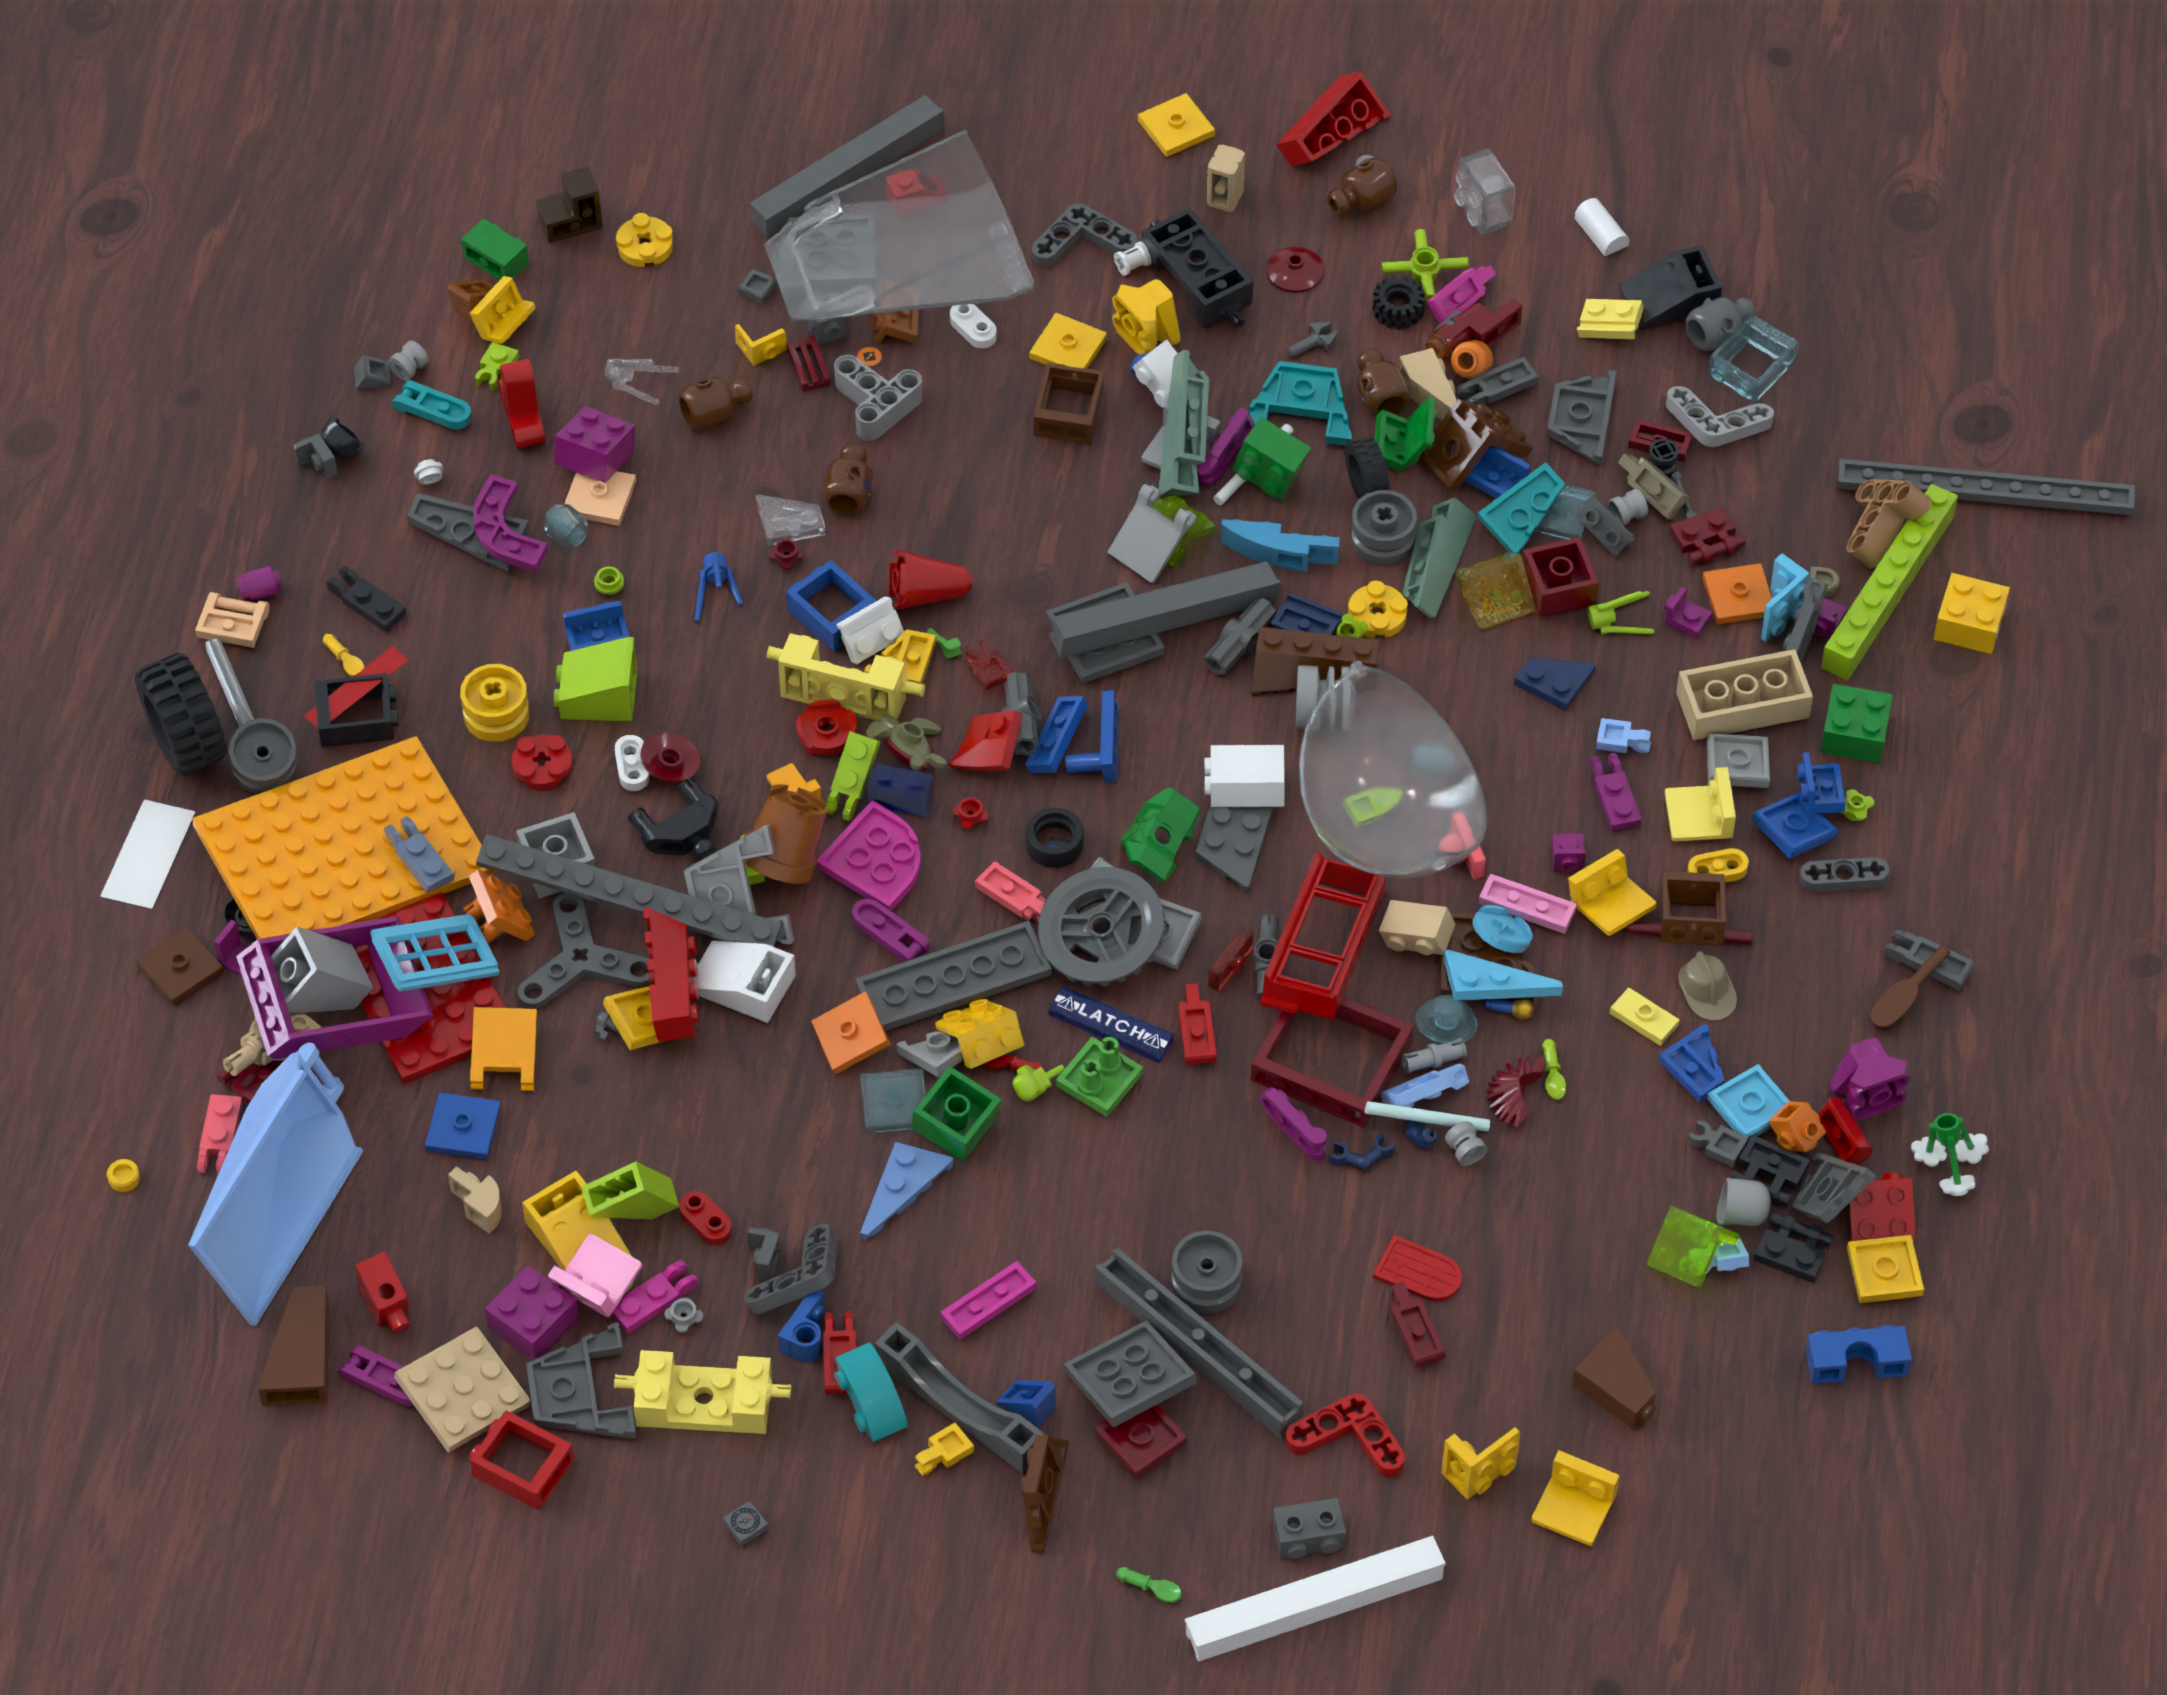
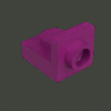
(1686, 615)
(1830, 618)
(1568, 852)

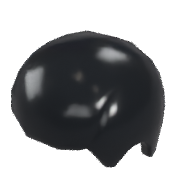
(340, 439)

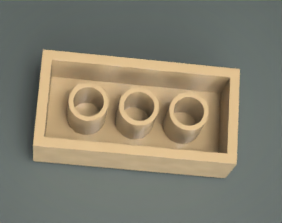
(1744, 694)

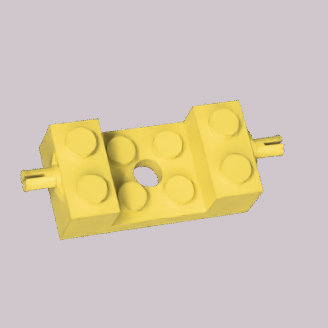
(866, 694)
(668, 1394)

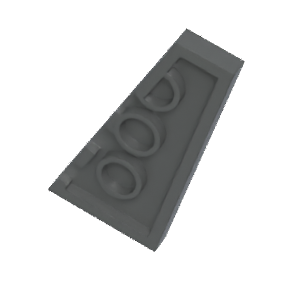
(455, 525)

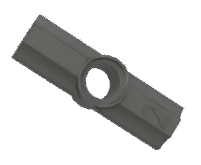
(1239, 636)
(1020, 698)

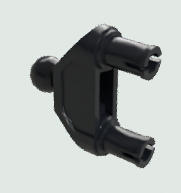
(685, 830)

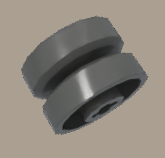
(1383, 528)
(262, 755)
(1207, 1271)

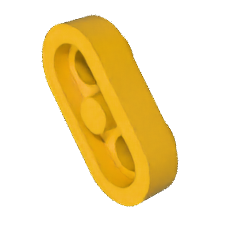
(1718, 863)

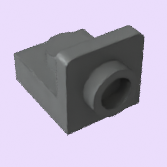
(316, 451)
(767, 1251)

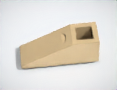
(1427, 378)

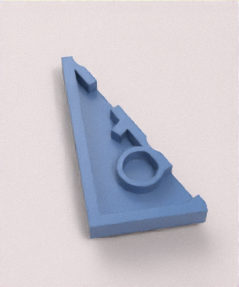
(904, 1177)

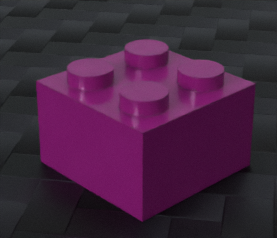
(594, 444)
(531, 1313)

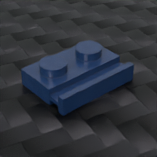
(1306, 616)

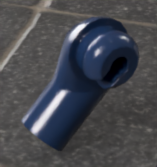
(1419, 1135)

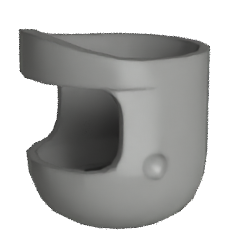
(1743, 1203)

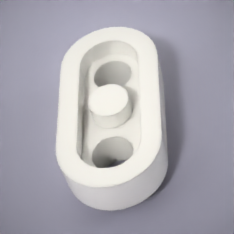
(969, 321)
(630, 765)

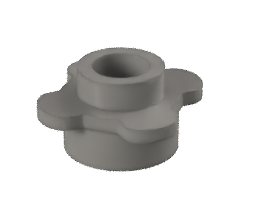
(683, 1306)

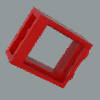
(547, 1477)

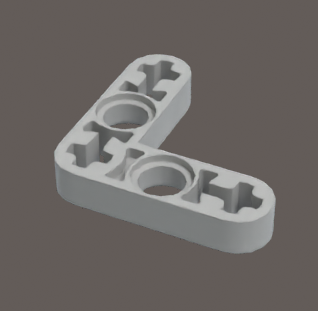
(1713, 429)

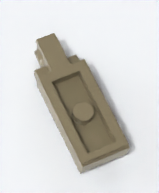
(1654, 485)

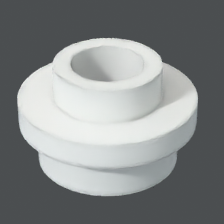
(429, 472)

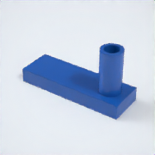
(1107, 758)

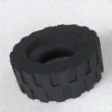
(1366, 466)

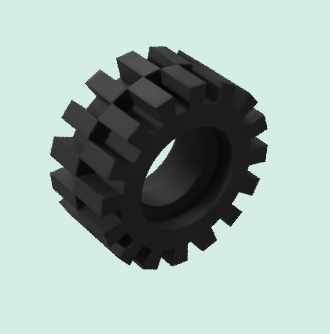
(1398, 290)

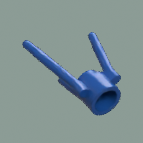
(715, 571)

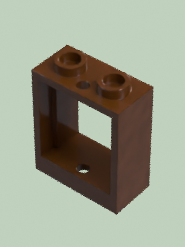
(1063, 424)
(1708, 891)

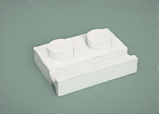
(870, 630)

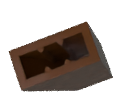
(1616, 1380)

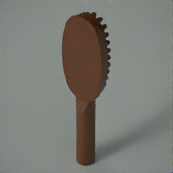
(1901, 996)

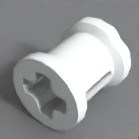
(1132, 258)

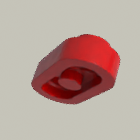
(703, 1216)

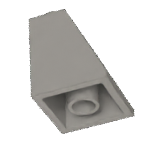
(319, 973)

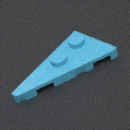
(1481, 979)

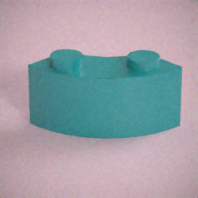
(871, 1392)

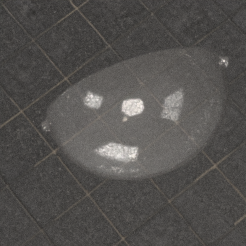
(1388, 779)

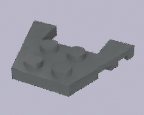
(565, 1392)

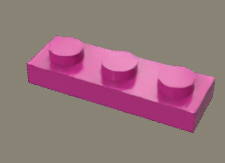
(988, 1300)

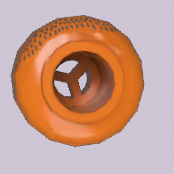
(1471, 359)

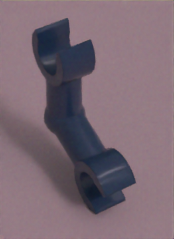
(1362, 1161)

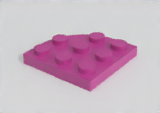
(875, 856)

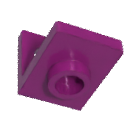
(228, 946)

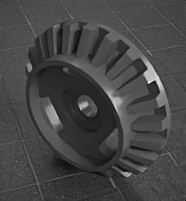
(1126, 899)

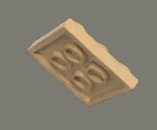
(461, 1388)

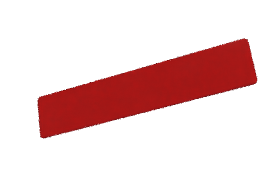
(353, 691)

